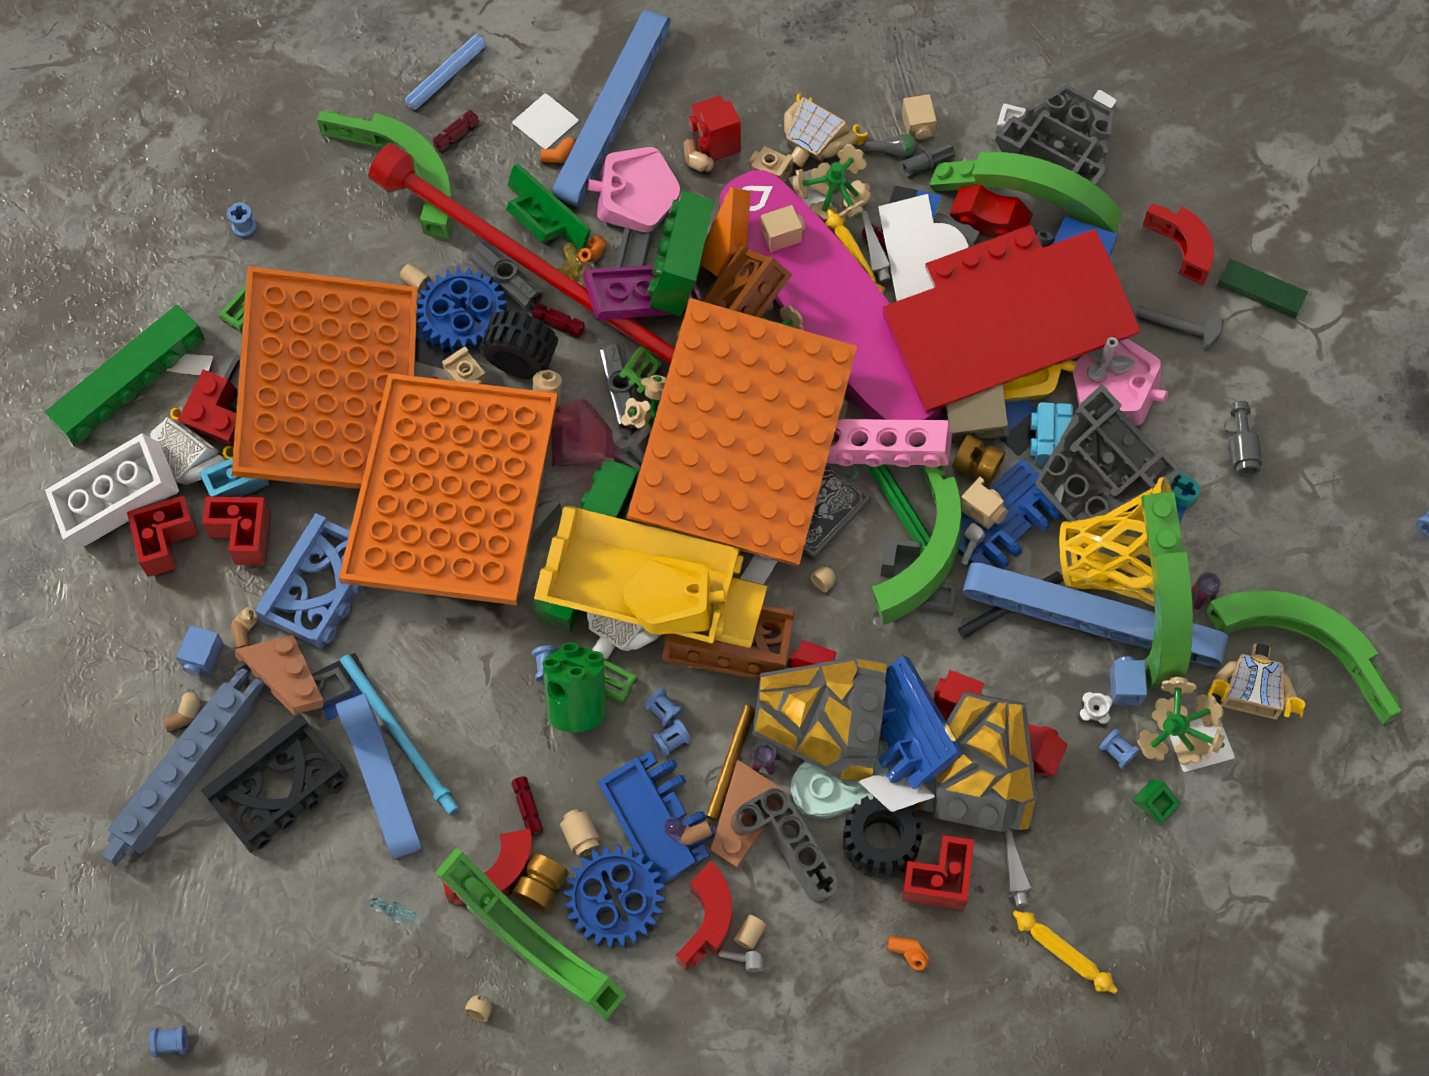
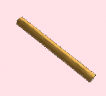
(730, 763)

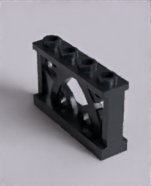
(284, 741)

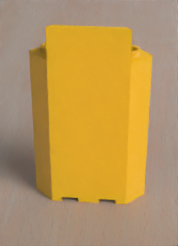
(601, 553)

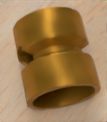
(989, 459)
(538, 886)

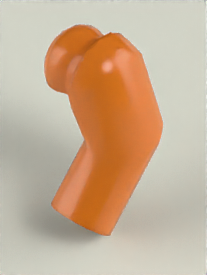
(559, 154)
(594, 253)
(911, 950)

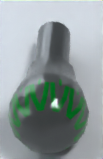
(901, 146)

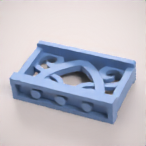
(289, 576)

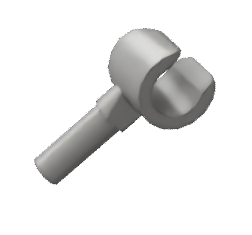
(976, 535)
(753, 959)

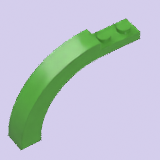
(387, 130)
(1035, 177)
(926, 574)
(1172, 591)
(1317, 622)
(527, 939)

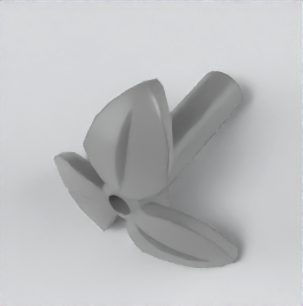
(1106, 361)

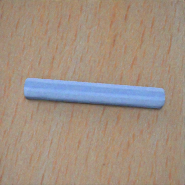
(445, 72)

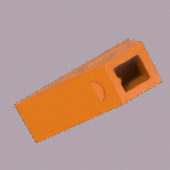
(727, 232)

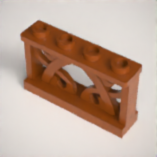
(748, 283)
(733, 658)

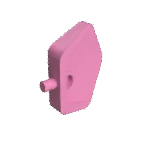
(635, 189)
(1133, 389)

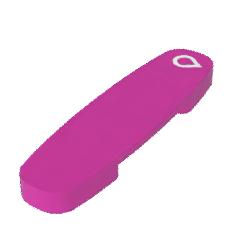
(835, 301)

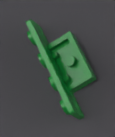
(543, 212)

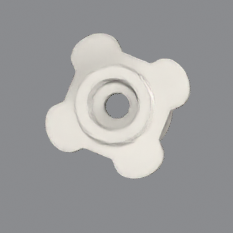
(1096, 699)

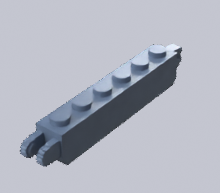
(181, 768)

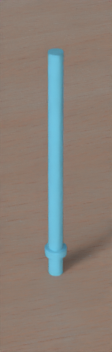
(441, 793)

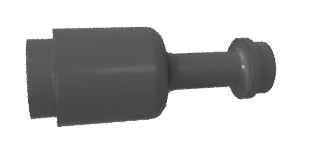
(1244, 444)

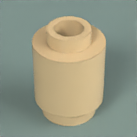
(548, 382)
(580, 833)

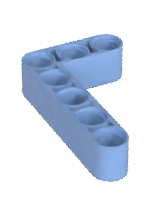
(379, 775)

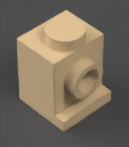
(772, 162)
(463, 368)
(983, 504)

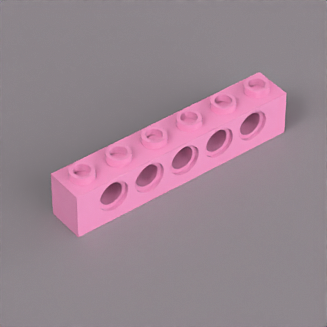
(878, 433)

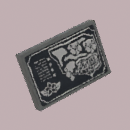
(835, 508)

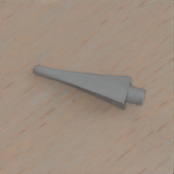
(879, 262)
(1017, 879)

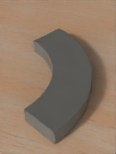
(331, 685)

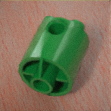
(574, 688)

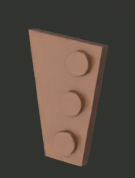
(284, 671)
(743, 787)

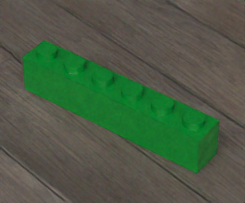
(125, 375)
(609, 496)

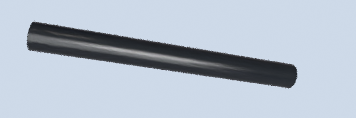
(997, 612)

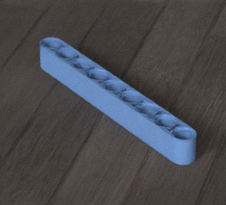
(611, 108)
(1082, 611)

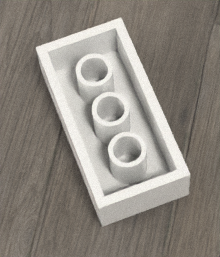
(104, 491)

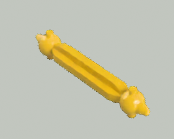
(843, 234)
(1064, 951)

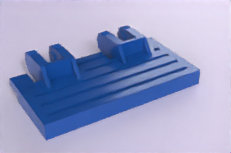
(1020, 500)
(914, 728)
(644, 810)

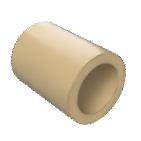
(414, 277)
(750, 932)

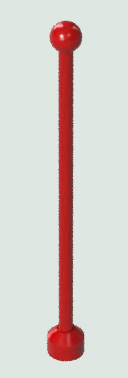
(395, 170)

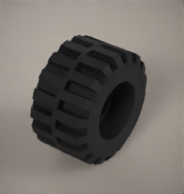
(518, 343)
(879, 860)

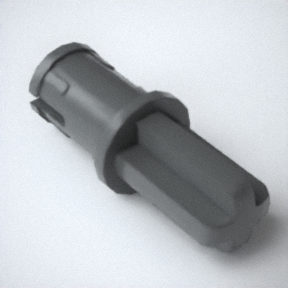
(927, 159)

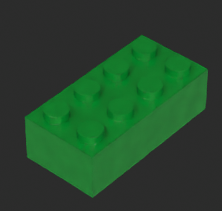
(680, 253)

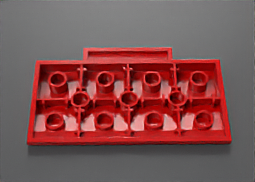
(1007, 313)

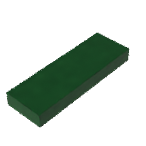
(1262, 288)

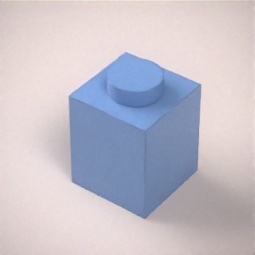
(199, 651)
(1128, 681)

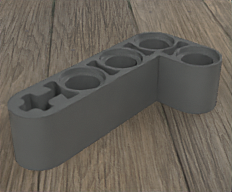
(789, 847)

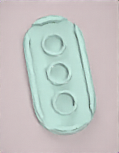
(826, 796)

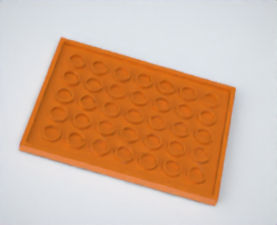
(316, 373)
(742, 432)
(450, 489)

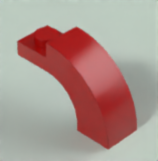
(1189, 235)
(511, 864)
(716, 900)

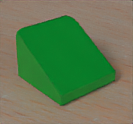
(1157, 800)

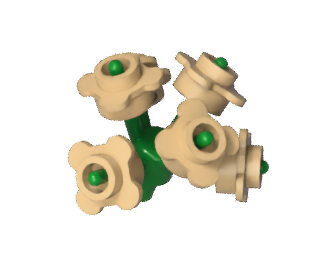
(643, 413)

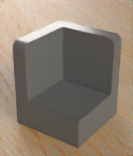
(637, 443)
(898, 556)

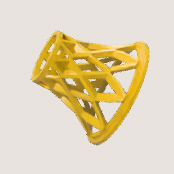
(1101, 575)

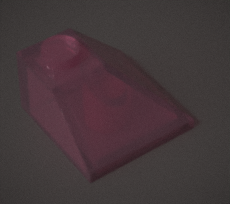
(580, 435)

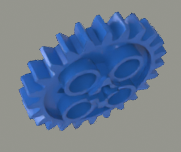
(445, 326)
(639, 884)

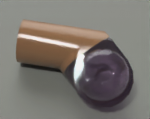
(684, 834)

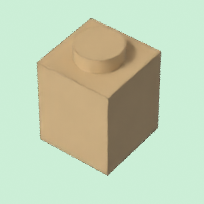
(919, 117)
(782, 228)

